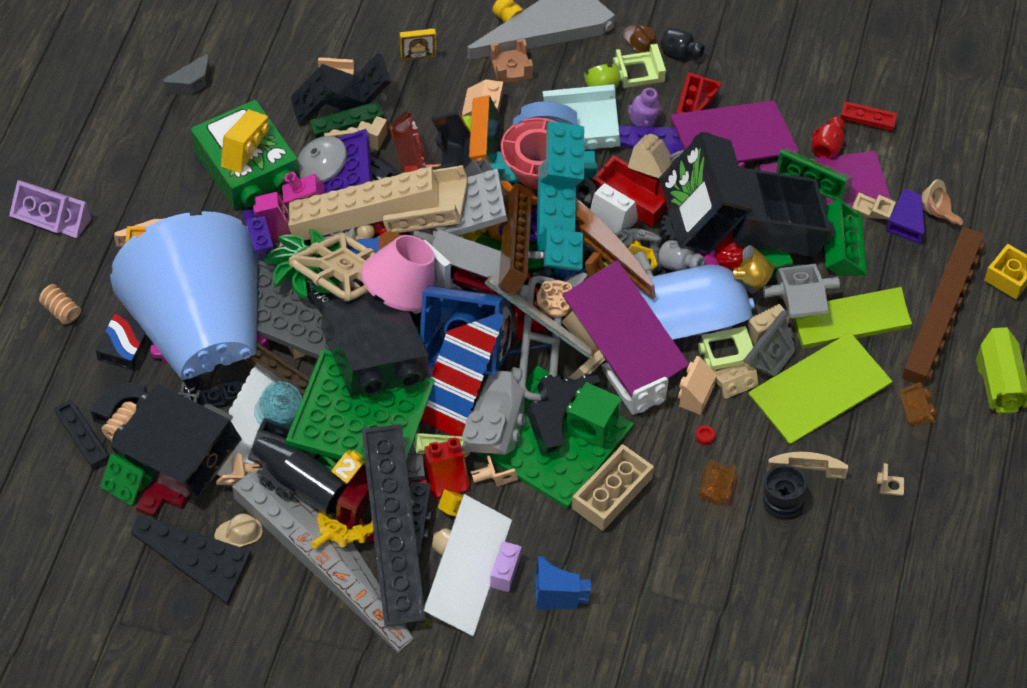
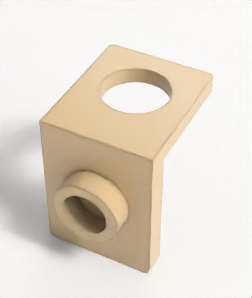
(883, 479)

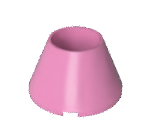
(400, 272)

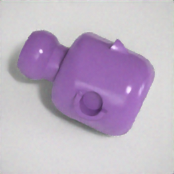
(645, 109)

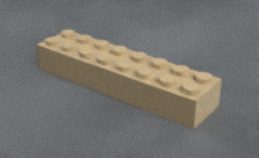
(364, 203)

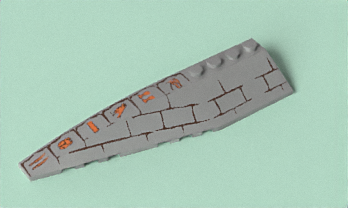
(336, 566)

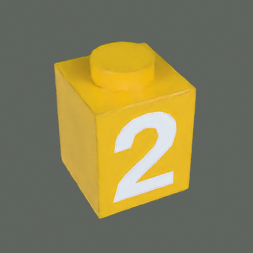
(348, 465)

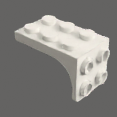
(642, 398)

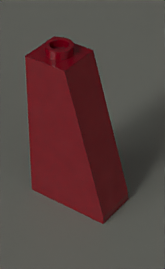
(353, 500)

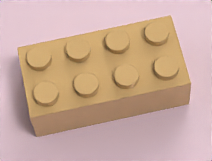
(612, 487)

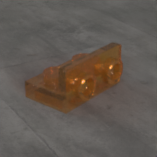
(917, 404)

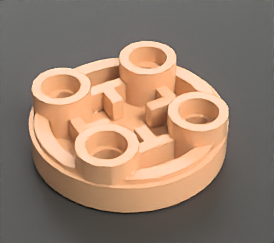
(551, 300)

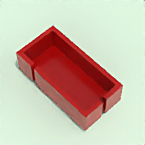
(636, 186)

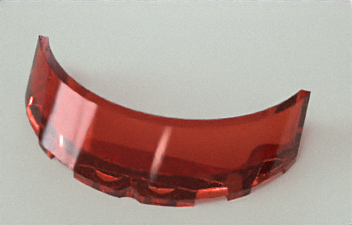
(407, 142)

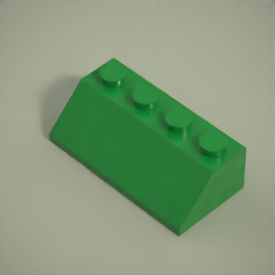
(830, 181)
(847, 250)

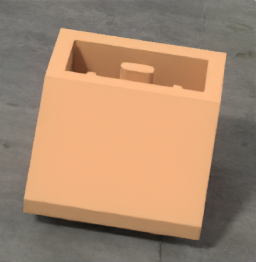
(696, 386)

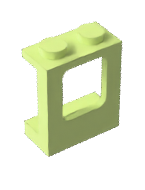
(653, 64)
(742, 342)

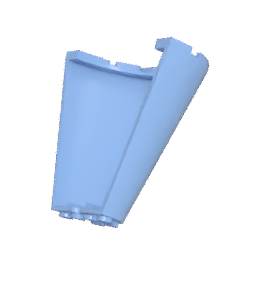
(192, 289)

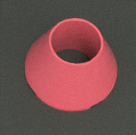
(523, 145)

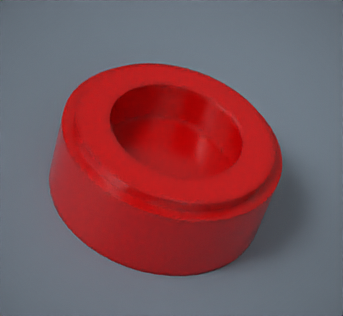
(705, 435)

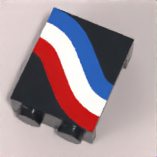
(121, 342)

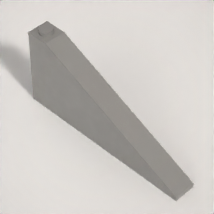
(547, 24)

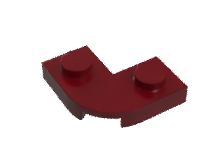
(154, 498)

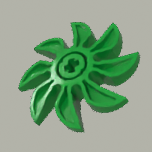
(283, 271)

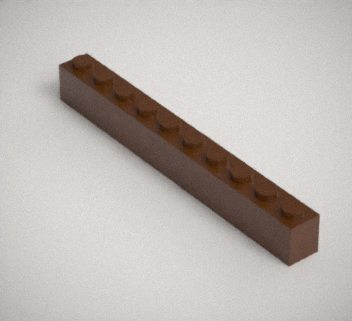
(515, 240)
(943, 305)

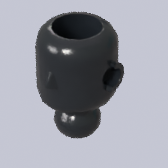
(680, 44)

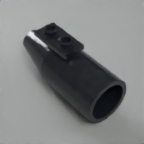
(296, 472)

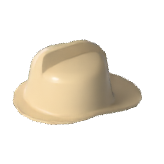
(239, 531)

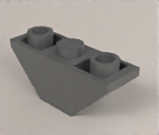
(189, 78)

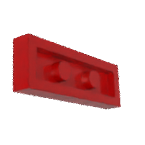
(868, 116)

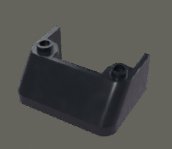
(452, 140)

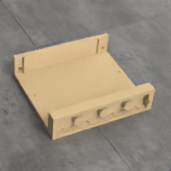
(451, 199)

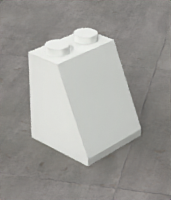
(614, 208)

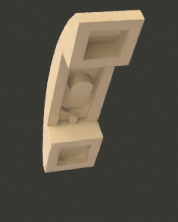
(808, 460)

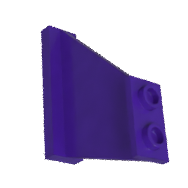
(259, 234)

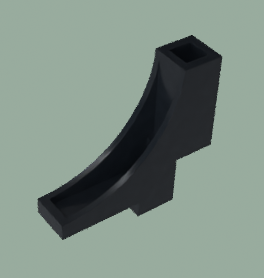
(548, 413)

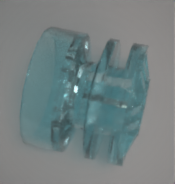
(270, 408)

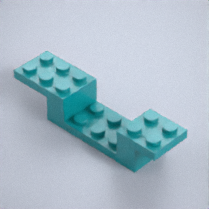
(557, 196)

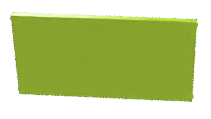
(820, 388)

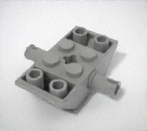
(802, 290)

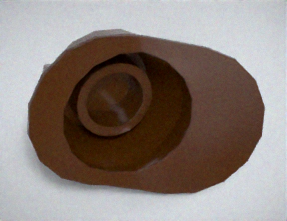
(640, 37)

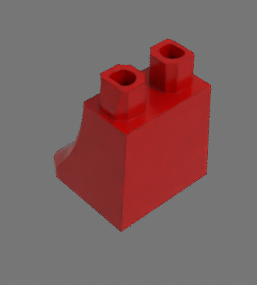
(445, 467)

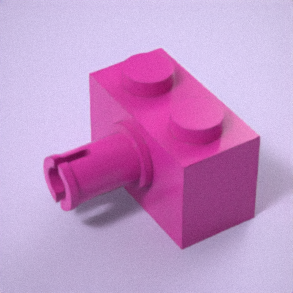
(301, 188)

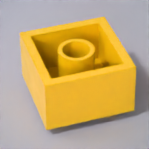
(1008, 271)

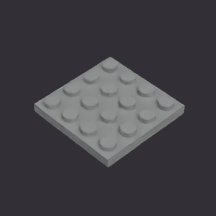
(482, 205)

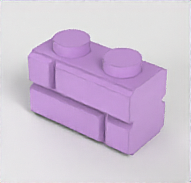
(505, 566)

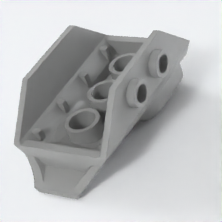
(496, 416)

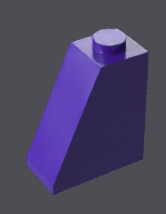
(907, 217)

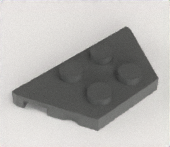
(773, 347)

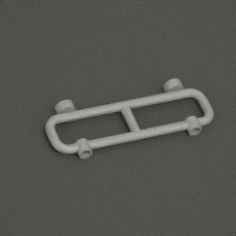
(520, 374)

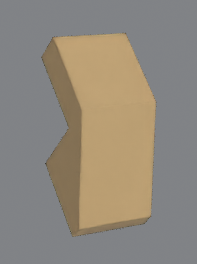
(872, 208)

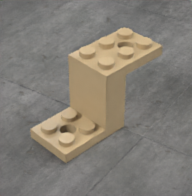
(575, 327)

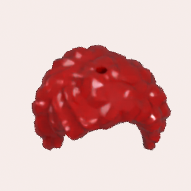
(729, 254)

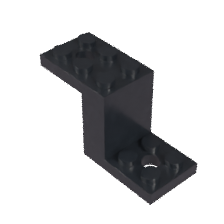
(340, 88)

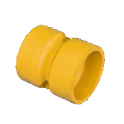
(506, 9)

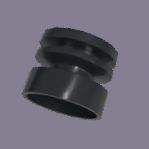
(784, 491)

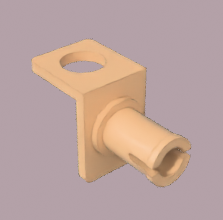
(239, 471)
(489, 472)

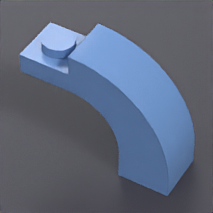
(548, 110)

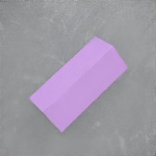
(49, 209)

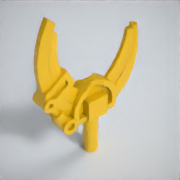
(337, 532)

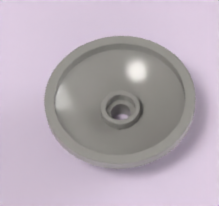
(322, 157)

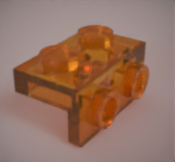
(717, 482)

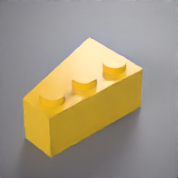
(243, 140)

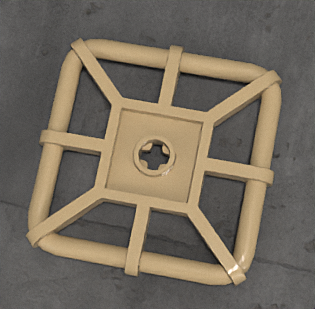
(340, 264)

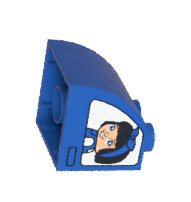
(452, 308)

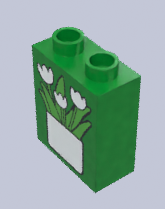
(262, 173)

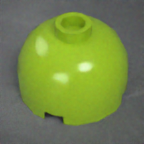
(603, 75)

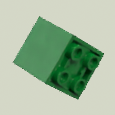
(593, 414)

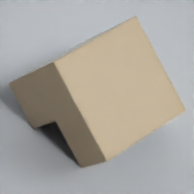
(376, 130)

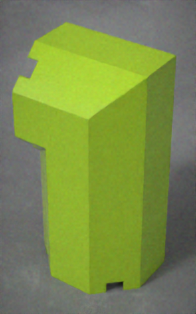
(1003, 371)

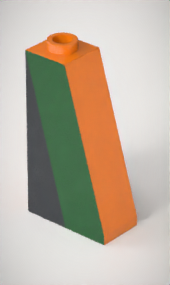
(485, 129)

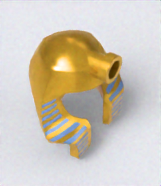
(754, 270)

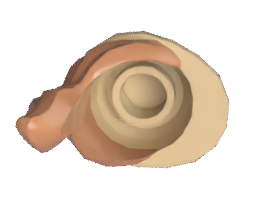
(938, 203)

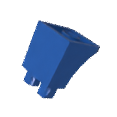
(559, 588)

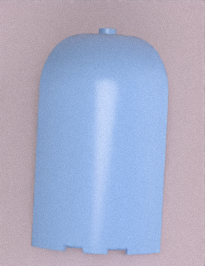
(699, 300)

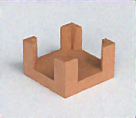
(512, 64)

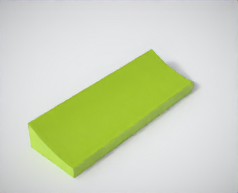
(859, 314)

